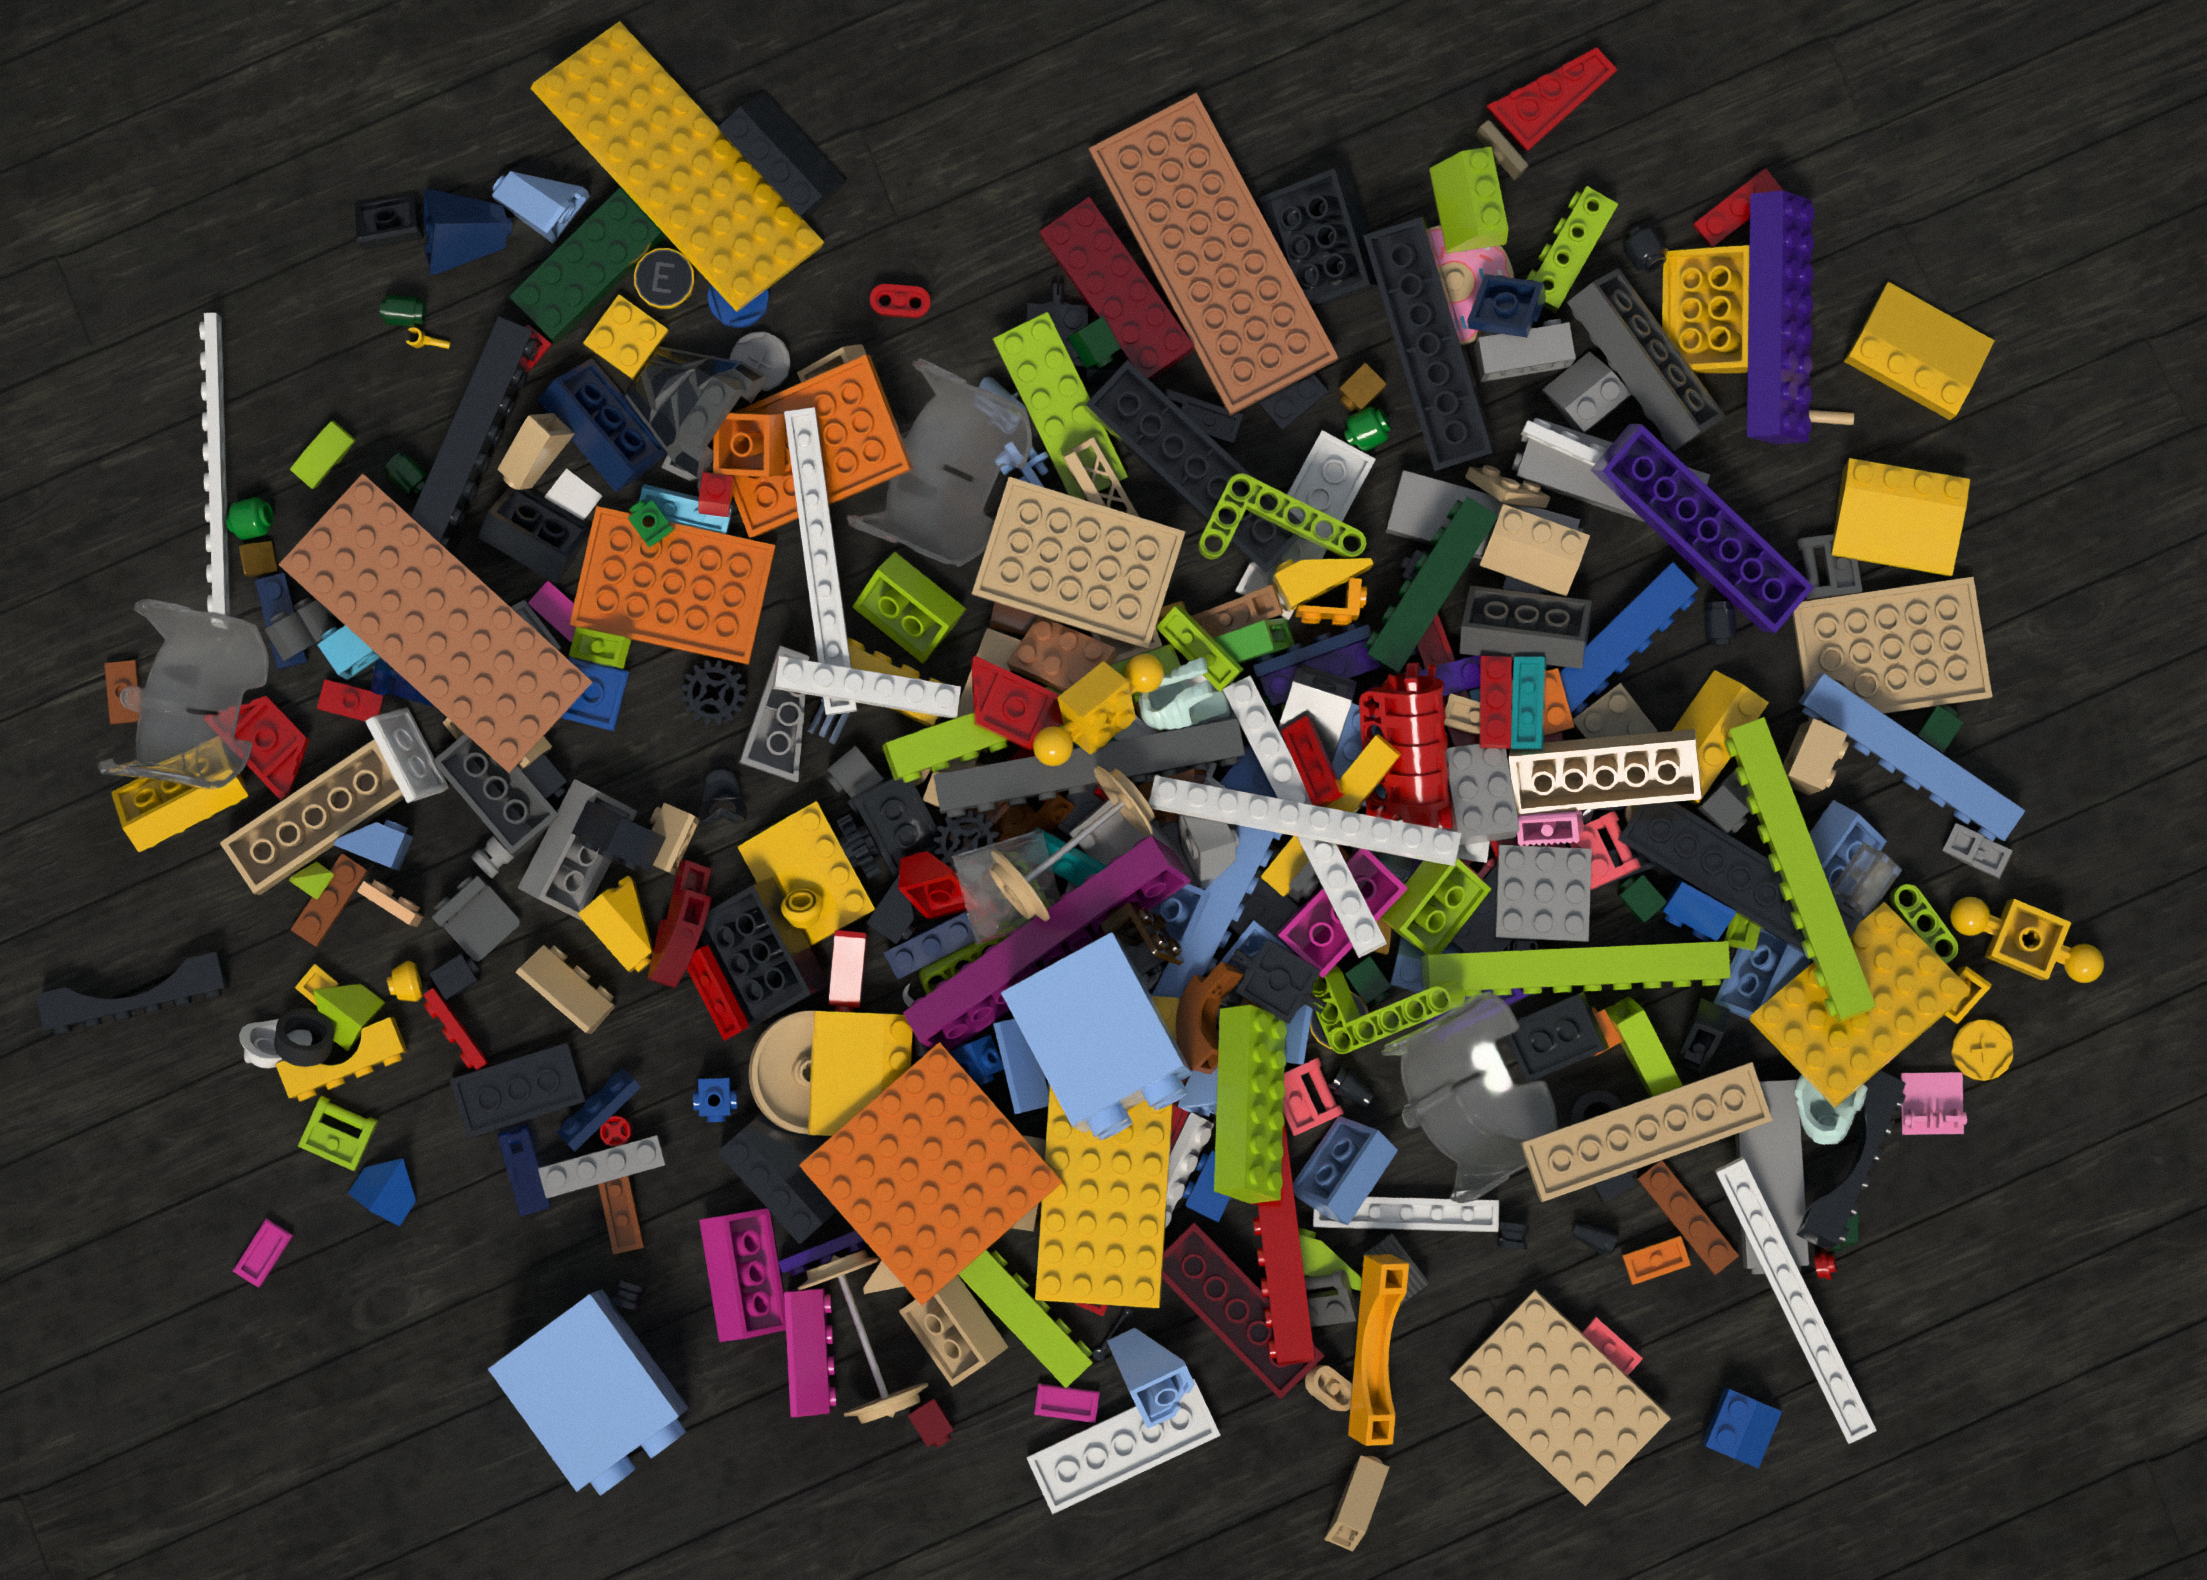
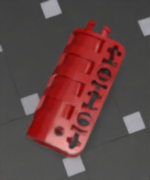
(1413, 723)

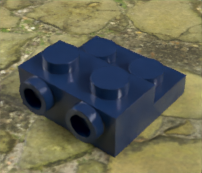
(1507, 305)

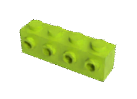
(1573, 245)

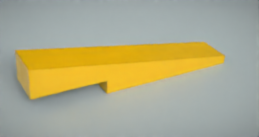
(1357, 785)

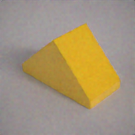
(1978, 987)

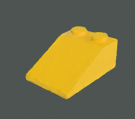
(1311, 578)

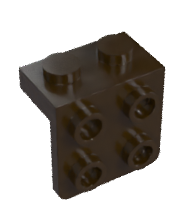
(1138, 923)

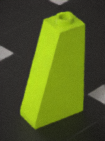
(1643, 1047)

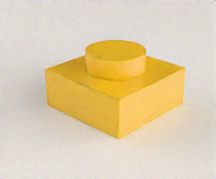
(315, 979)

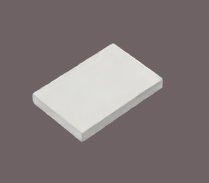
(407, 754)

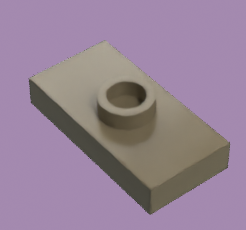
(1502, 150)

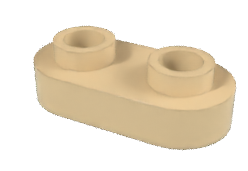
(1326, 1383)

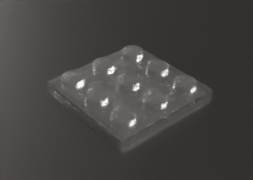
(986, 906)

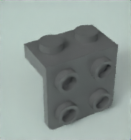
(476, 918)

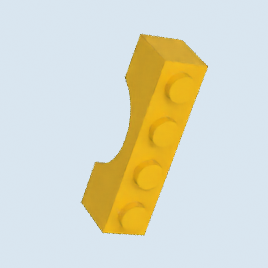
(378, 1044)

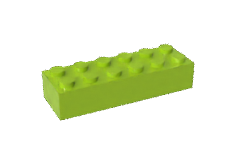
(1250, 1104)

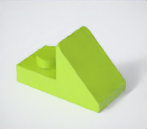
(600, 647)

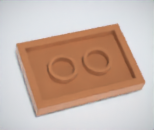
(1058, 654)

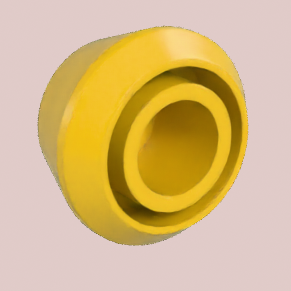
(802, 908)
(406, 982)

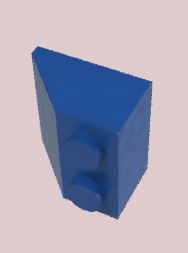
(1698, 911)
(1741, 1427)

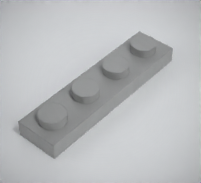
(602, 1166)

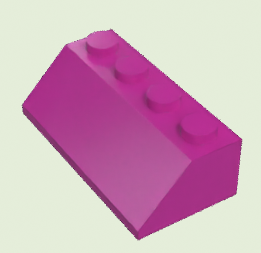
(1315, 928)
(744, 1274)
(808, 1352)

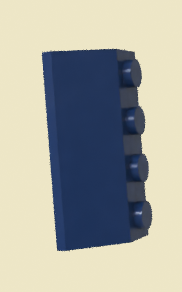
(603, 424)

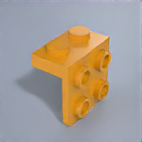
(1354, 600)

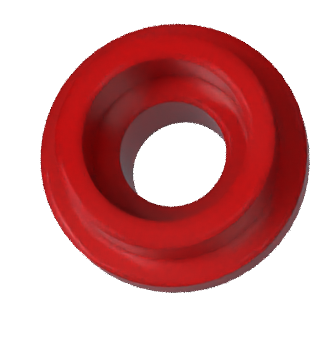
(1825, 1264)

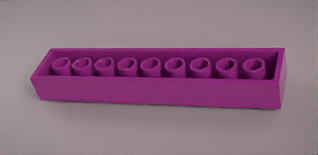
(974, 997)

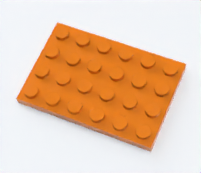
(856, 441)
(683, 593)

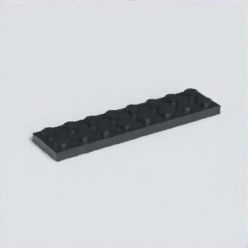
(1718, 867)

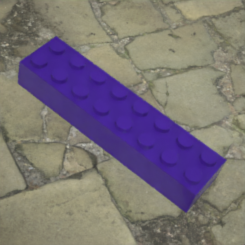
(1780, 317)
(1702, 528)

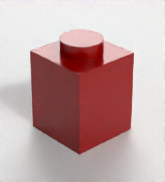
(715, 494)

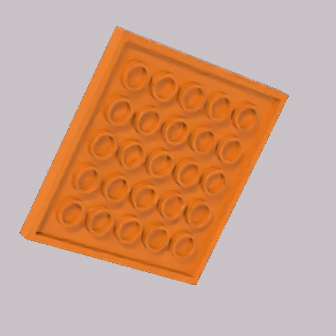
(930, 1174)

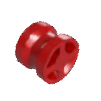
(612, 1128)

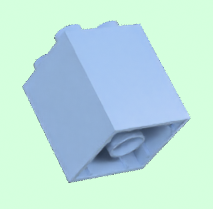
(1099, 1037)
(591, 1393)

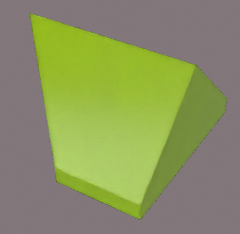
(349, 1010)

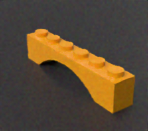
(1371, 1400)

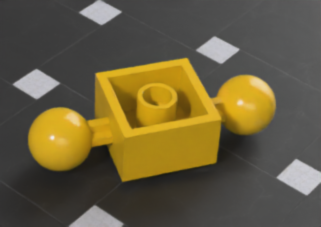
(1097, 708)
(2082, 962)

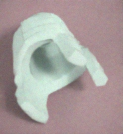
(1178, 705)
(1820, 1118)

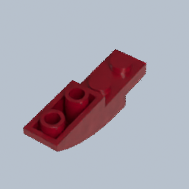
(684, 924)

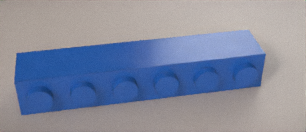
(1626, 634)

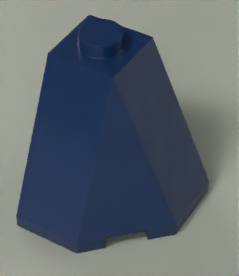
(461, 229)

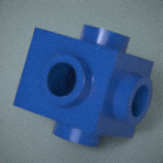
(979, 1060)
(710, 1087)

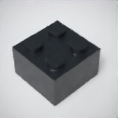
(617, 837)

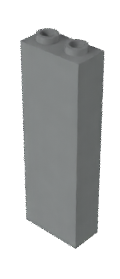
(1569, 475)
(1425, 502)
(1776, 1165)

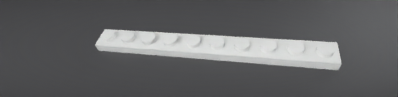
(214, 452)
(818, 546)
(1288, 785)
(1305, 820)
(1795, 1300)

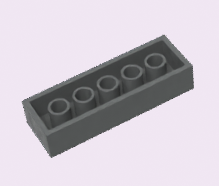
(1645, 359)

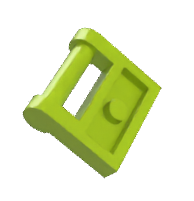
(333, 1143)

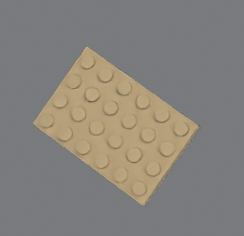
(1078, 563)
(1898, 645)
(1560, 1397)

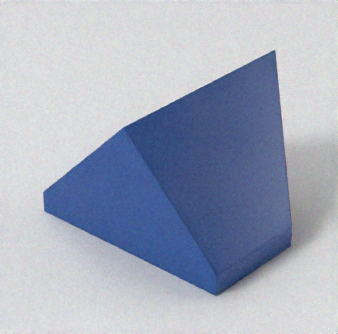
(385, 1190)

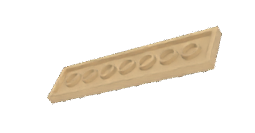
(1646, 1132)

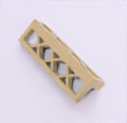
(1086, 483)

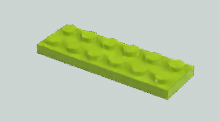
(1055, 399)

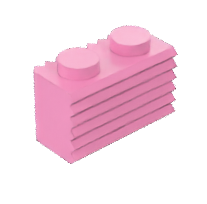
(1550, 827)

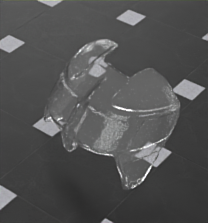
(958, 429)
(201, 666)
(1482, 1118)

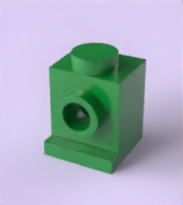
(652, 534)

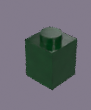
(1094, 343)
(1939, 727)
(1641, 898)
(1368, 981)

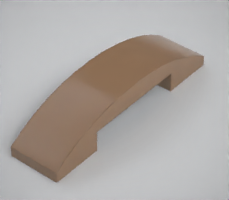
(1239, 613)

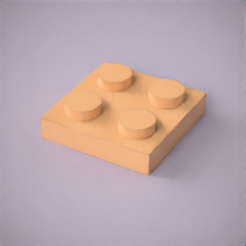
(382, 896)

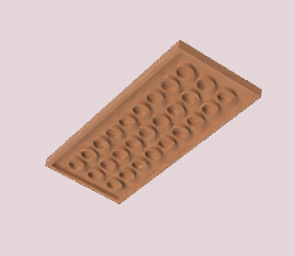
(1213, 254)
(435, 623)

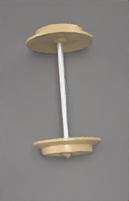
(1126, 800)
(887, 1404)

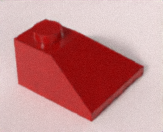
(930, 885)

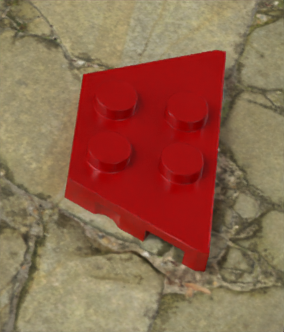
(1011, 704)
(276, 744)

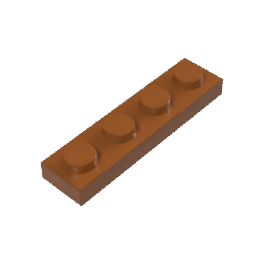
(1687, 1217)

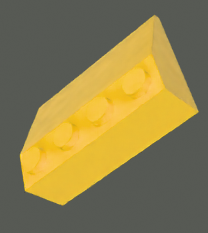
(1708, 307)
(1919, 351)
(1900, 516)
(807, 855)
(853, 1064)

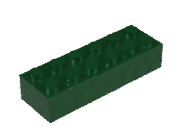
(587, 266)
(1431, 585)

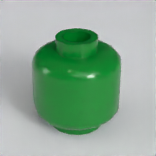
(1367, 428)
(250, 518)

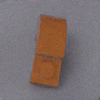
(1198, 1012)

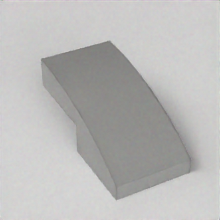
(1977, 851)

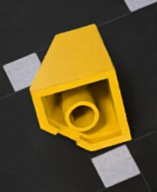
(621, 924)

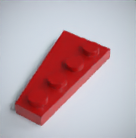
(1543, 104)

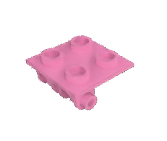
(1933, 1103)

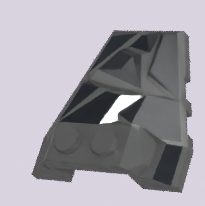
(688, 398)

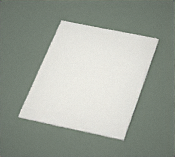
(573, 495)

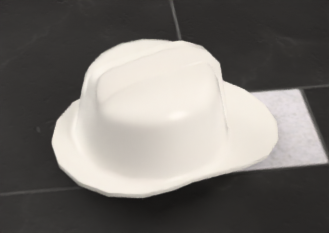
(259, 1042)

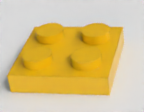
(626, 337)

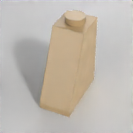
(534, 450)
(1357, 1502)

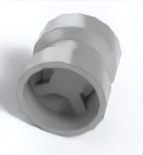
(492, 857)

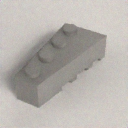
(776, 728)

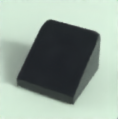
(1099, 376)

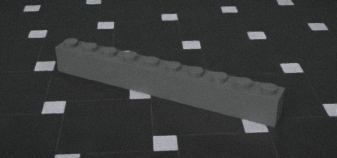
(1134, 757)

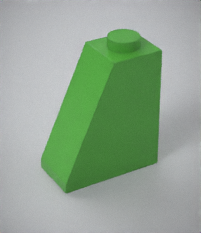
(1257, 640)

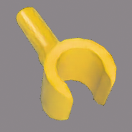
(426, 340)

